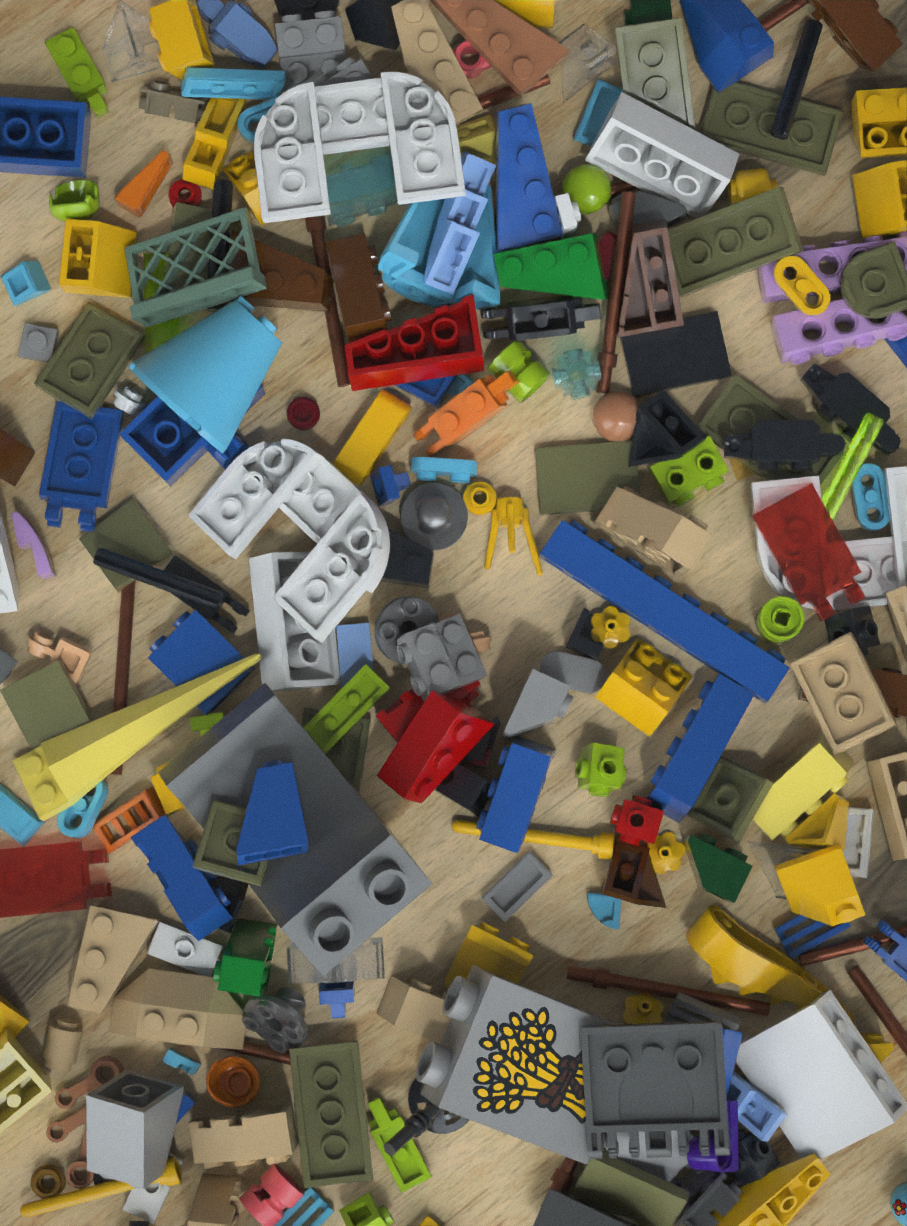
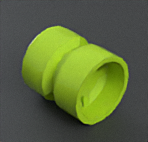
(528, 372)
(779, 619)

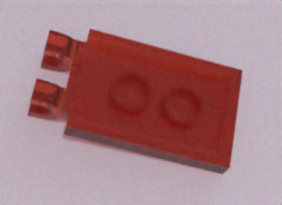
(809, 550)
(48, 879)

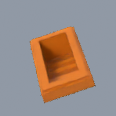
(142, 188)
(154, 805)

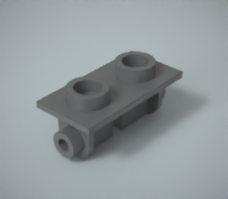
(715, 1196)

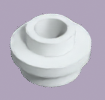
(129, 400)

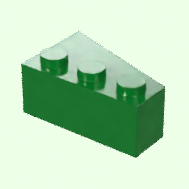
(556, 267)
(247, 958)

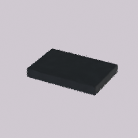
(676, 356)

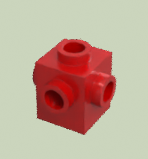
(649, 816)

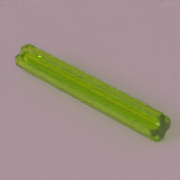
(851, 463)

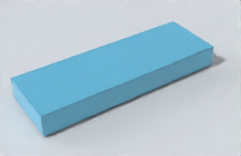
(232, 83)

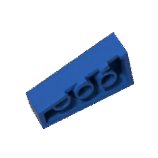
(523, 188)
(699, 748)

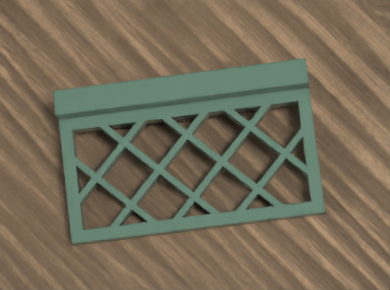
(193, 295)

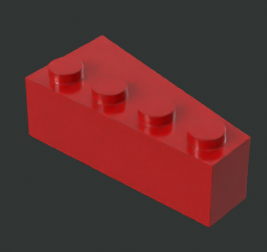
(418, 350)

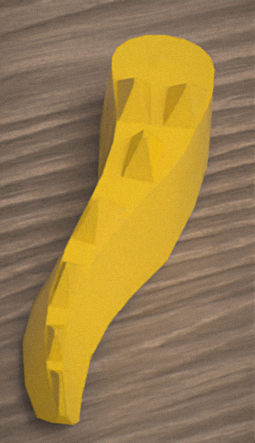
(750, 962)

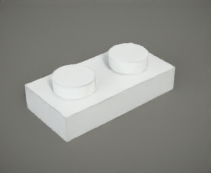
(568, 215)

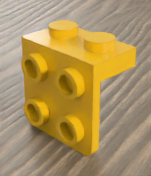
(491, 953)

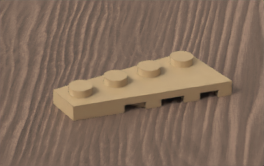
(432, 59)

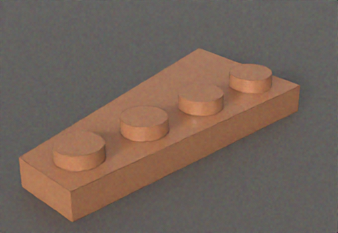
(504, 40)

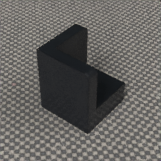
(581, 637)

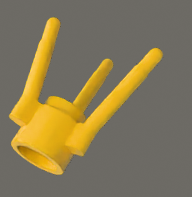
(510, 514)

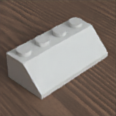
(662, 156)
(288, 651)

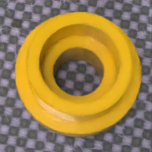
(487, 506)

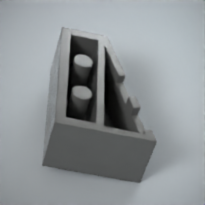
(565, 1210)

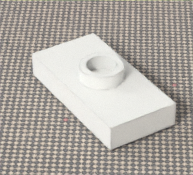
(858, 840)
(184, 949)
(148, 1201)

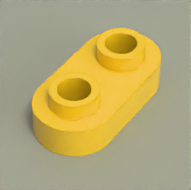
(802, 283)

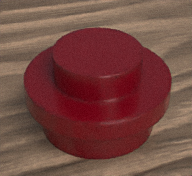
(303, 413)

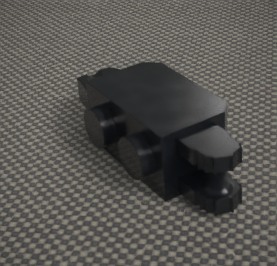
(541, 317)
(847, 403)
(783, 443)

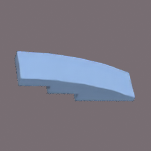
(456, 226)
(754, 1108)

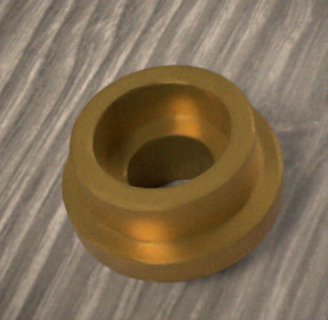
(37, 1181)

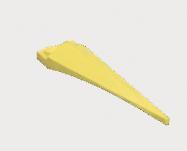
(78, 760)

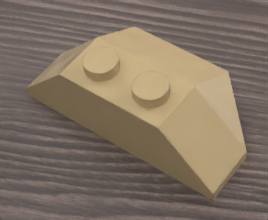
(178, 1011)

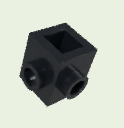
(857, 621)
(754, 1158)

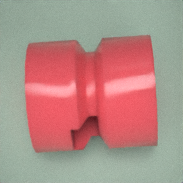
(274, 1194)

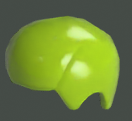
(588, 187)
(75, 200)

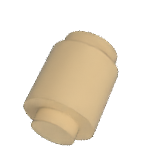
(62, 1045)

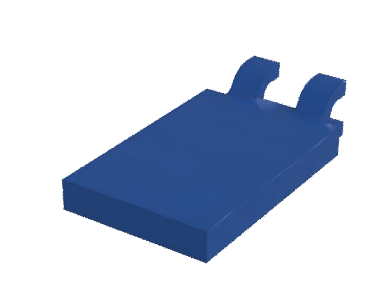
(80, 463)

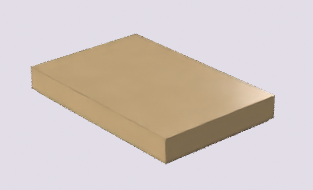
(843, 693)

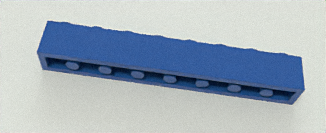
(664, 611)

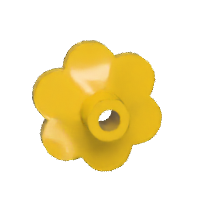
(601, 631)
(675, 849)
(636, 1014)

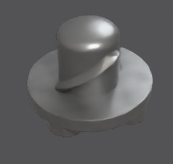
(434, 516)
(399, 618)
(277, 1018)

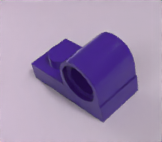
(721, 1163)

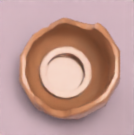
(615, 416)

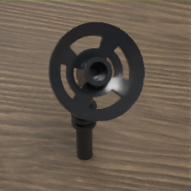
(421, 1121)

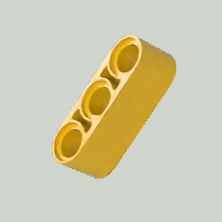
(372, 436)

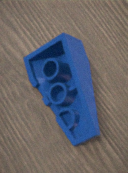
(726, 39)

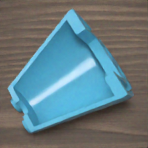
(408, 250)
(212, 369)

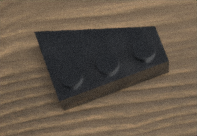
(408, 562)

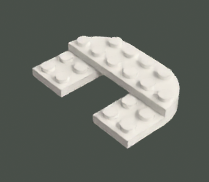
(353, 117)
(324, 504)
(879, 559)

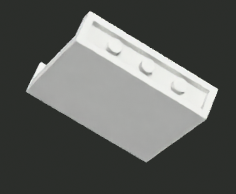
(821, 1078)

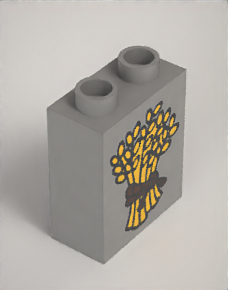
(511, 1062)

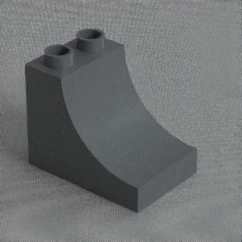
(354, 863)

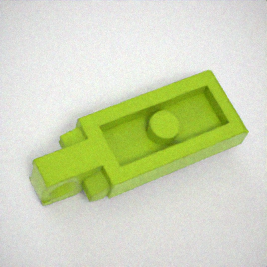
(78, 69)
(406, 1164)

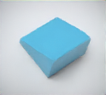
(25, 282)

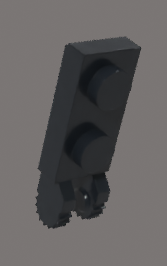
(182, 569)

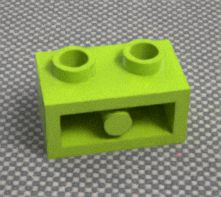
(684, 476)

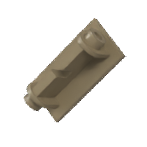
(161, 98)

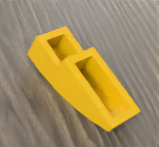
(213, 141)

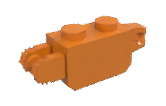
(467, 411)

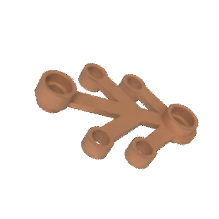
(77, 1119)

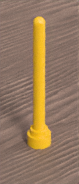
(599, 844)
(171, 1176)

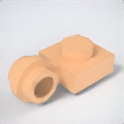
(72, 654)

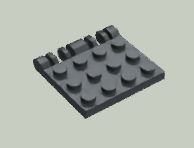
(655, 1083)

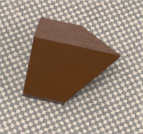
(633, 876)

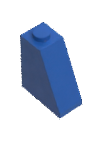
(273, 816)

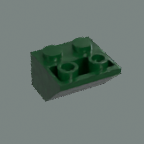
(716, 870)

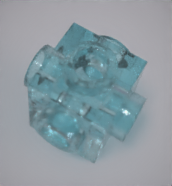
(581, 362)

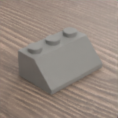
(538, 704)

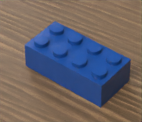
(44, 137)
(167, 440)

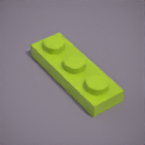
(346, 708)

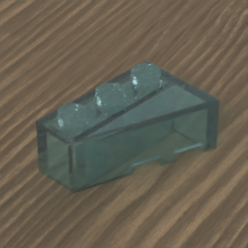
(361, 190)

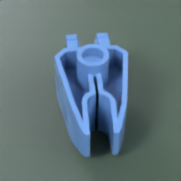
(237, 31)

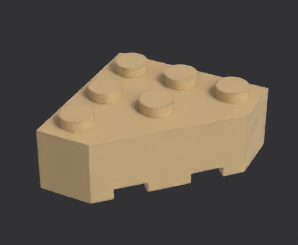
(653, 530)
(245, 1136)

